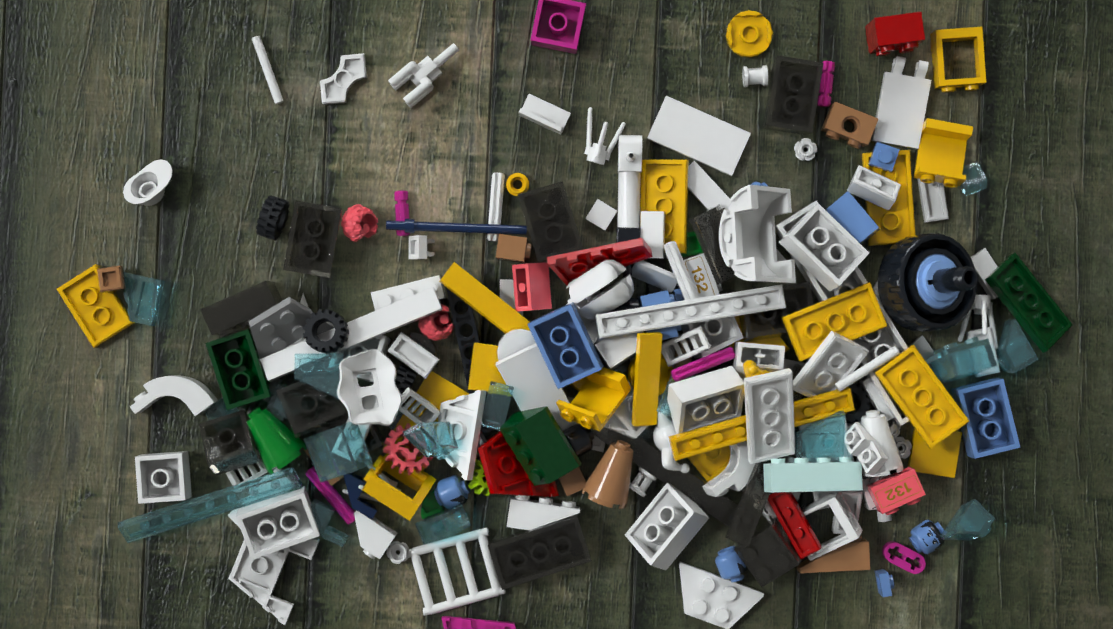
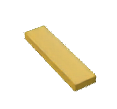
(646, 378)

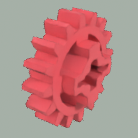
(407, 459)

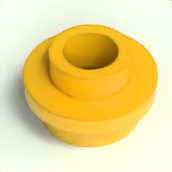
(517, 177)

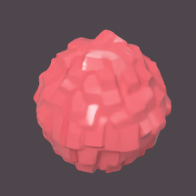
(359, 223)
(437, 325)

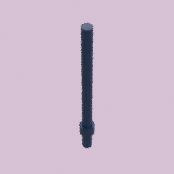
(411, 226)

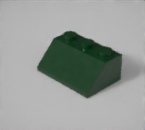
(238, 369)
(539, 445)

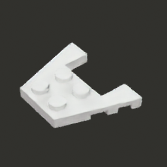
(261, 574)

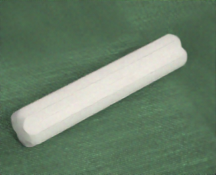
(496, 202)
(680, 270)

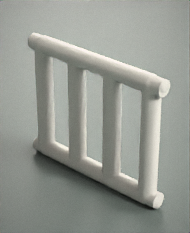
(452, 601)

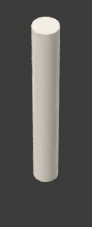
(267, 69)
(867, 368)

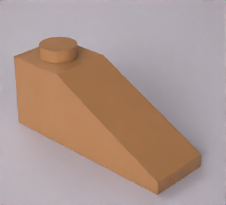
(848, 557)

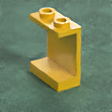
(942, 152)
(596, 399)

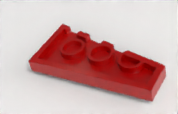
(576, 263)

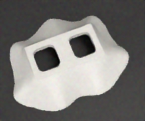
(384, 388)

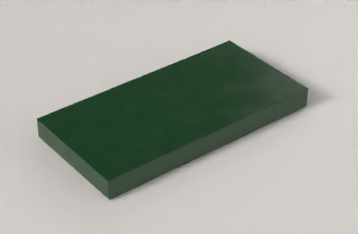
(1028, 302)

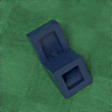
(352, 482)

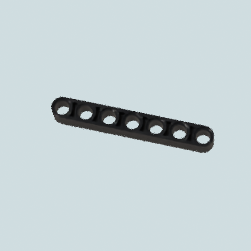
(465, 342)

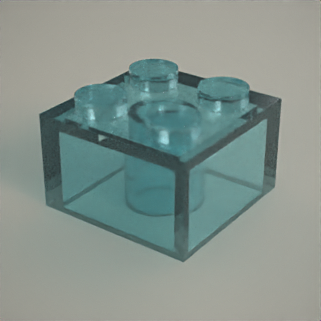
(962, 360)

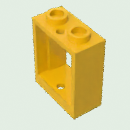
(953, 35)
(392, 497)

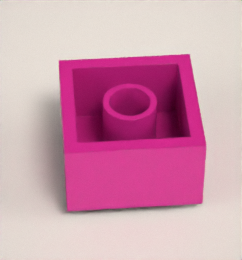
(558, 25)

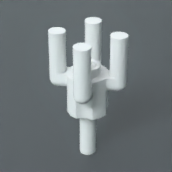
(421, 75)

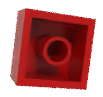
(894, 33)

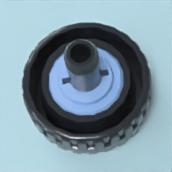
(927, 282)

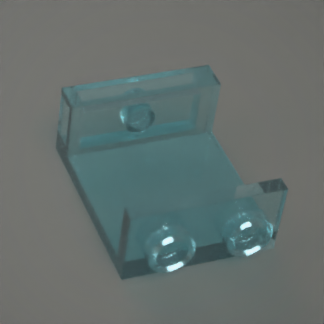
(338, 451)

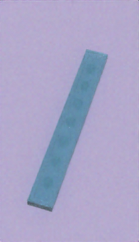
(210, 505)

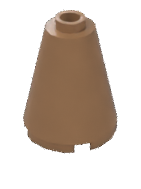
(611, 477)

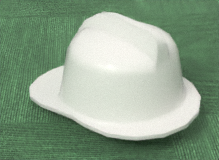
(149, 184)

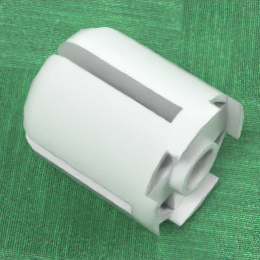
(589, 287)

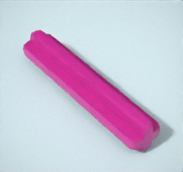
(703, 364)
(332, 496)

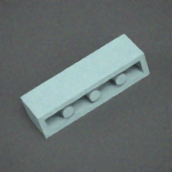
(812, 477)

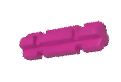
(826, 84)
(401, 209)

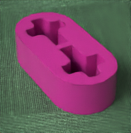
(906, 552)

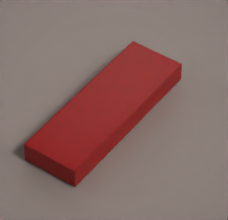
(794, 523)

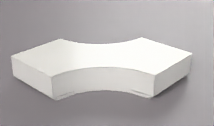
(336, 87)

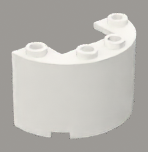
(749, 234)

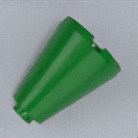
(273, 439)

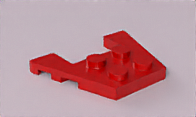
(506, 474)

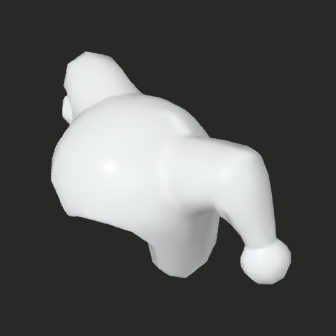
(661, 439)

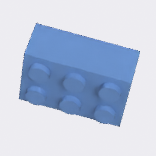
(565, 345)
(989, 416)

